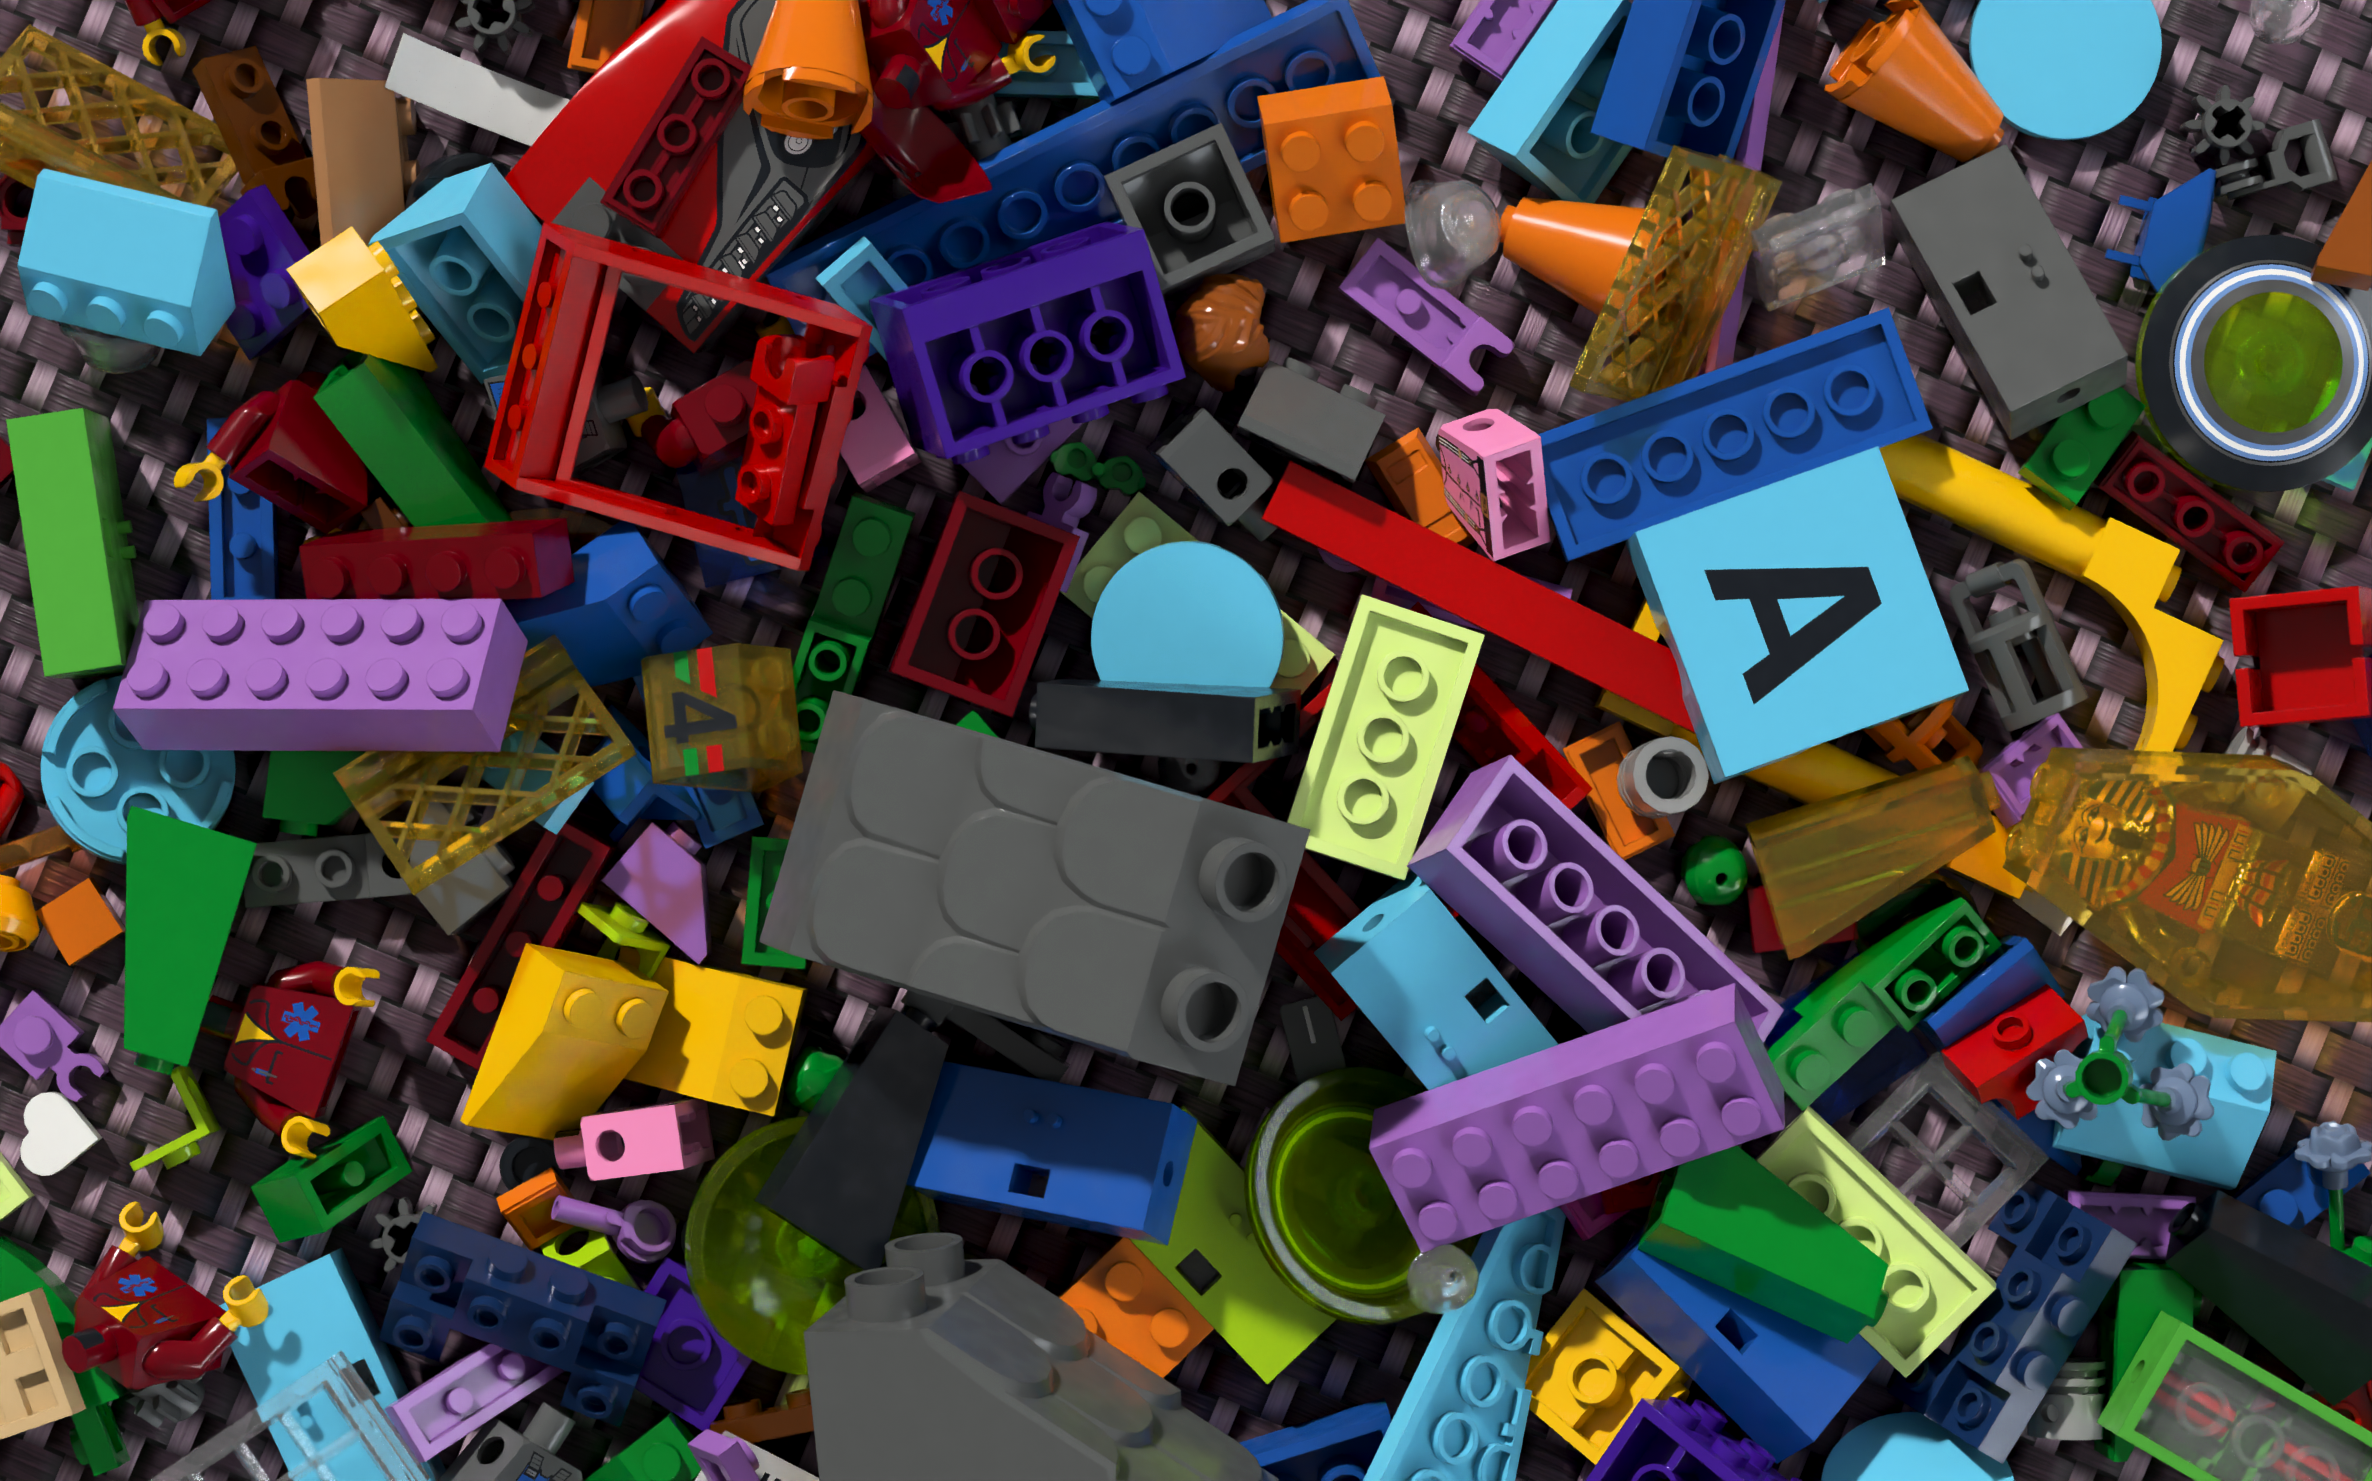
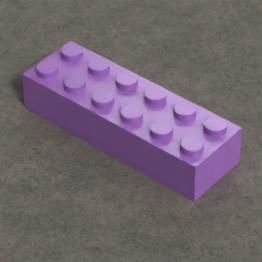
(322, 675)
(1570, 906)
(1578, 1118)

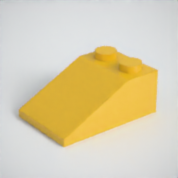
(721, 1035)
(562, 1041)

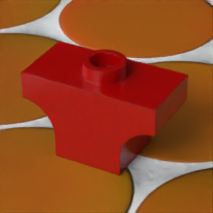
(2002, 1053)

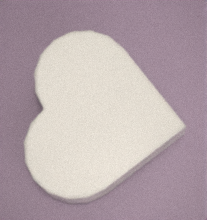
(56, 1134)

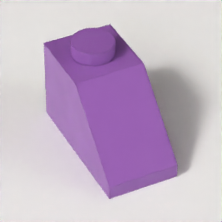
(667, 887)

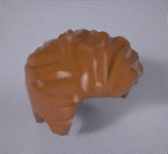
(1222, 330)

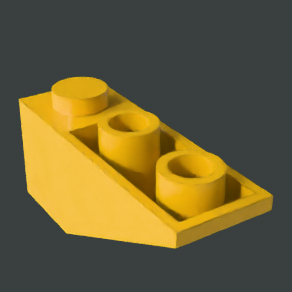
(363, 301)

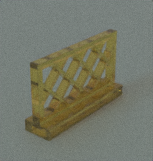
(31, 146)
(1702, 273)
(387, 779)

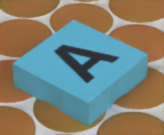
(1796, 614)

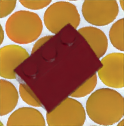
(984, 603)

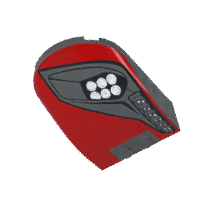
(747, 203)

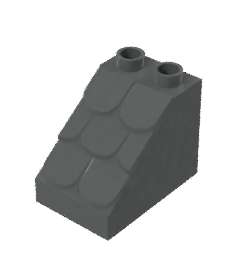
(1034, 888)
(990, 1378)

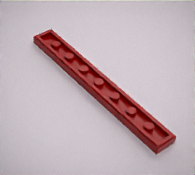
(1479, 591)

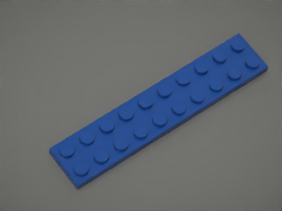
(1056, 176)

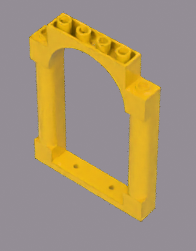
(2102, 553)

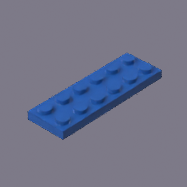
(1730, 432)

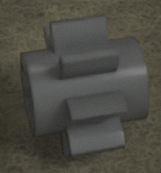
(498, 32)
(2206, 121)
(985, 126)
(391, 1237)
(170, 1399)

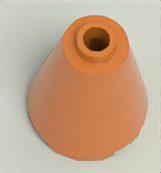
(811, 70)
(1917, 83)
(1572, 245)

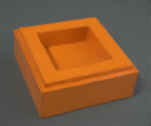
(81, 921)
(530, 1208)

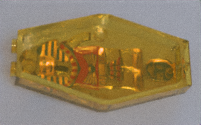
(2210, 875)

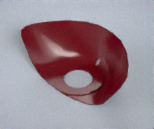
(923, 145)

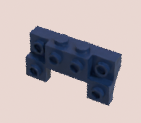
(526, 1306)
(2024, 1326)

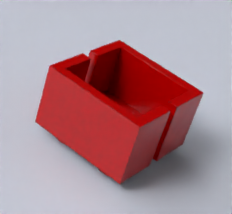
(2307, 656)

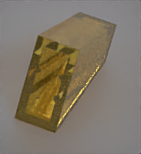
(1864, 847)

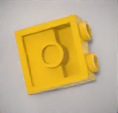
(1595, 1374)

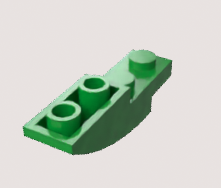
(848, 609)
(1874, 992)
(96, 1432)

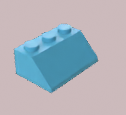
(1549, 100)
(125, 263)
(468, 263)
(2238, 1091)

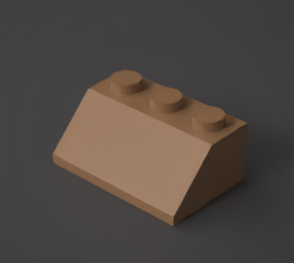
(360, 154)

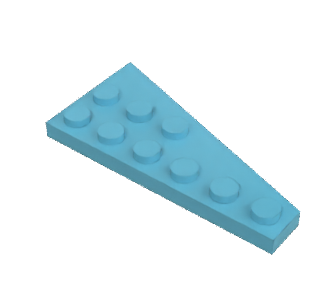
(1469, 1392)

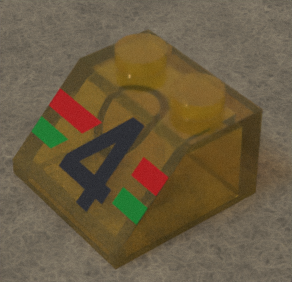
(722, 717)

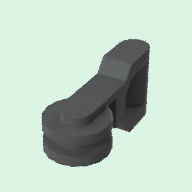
(2238, 183)

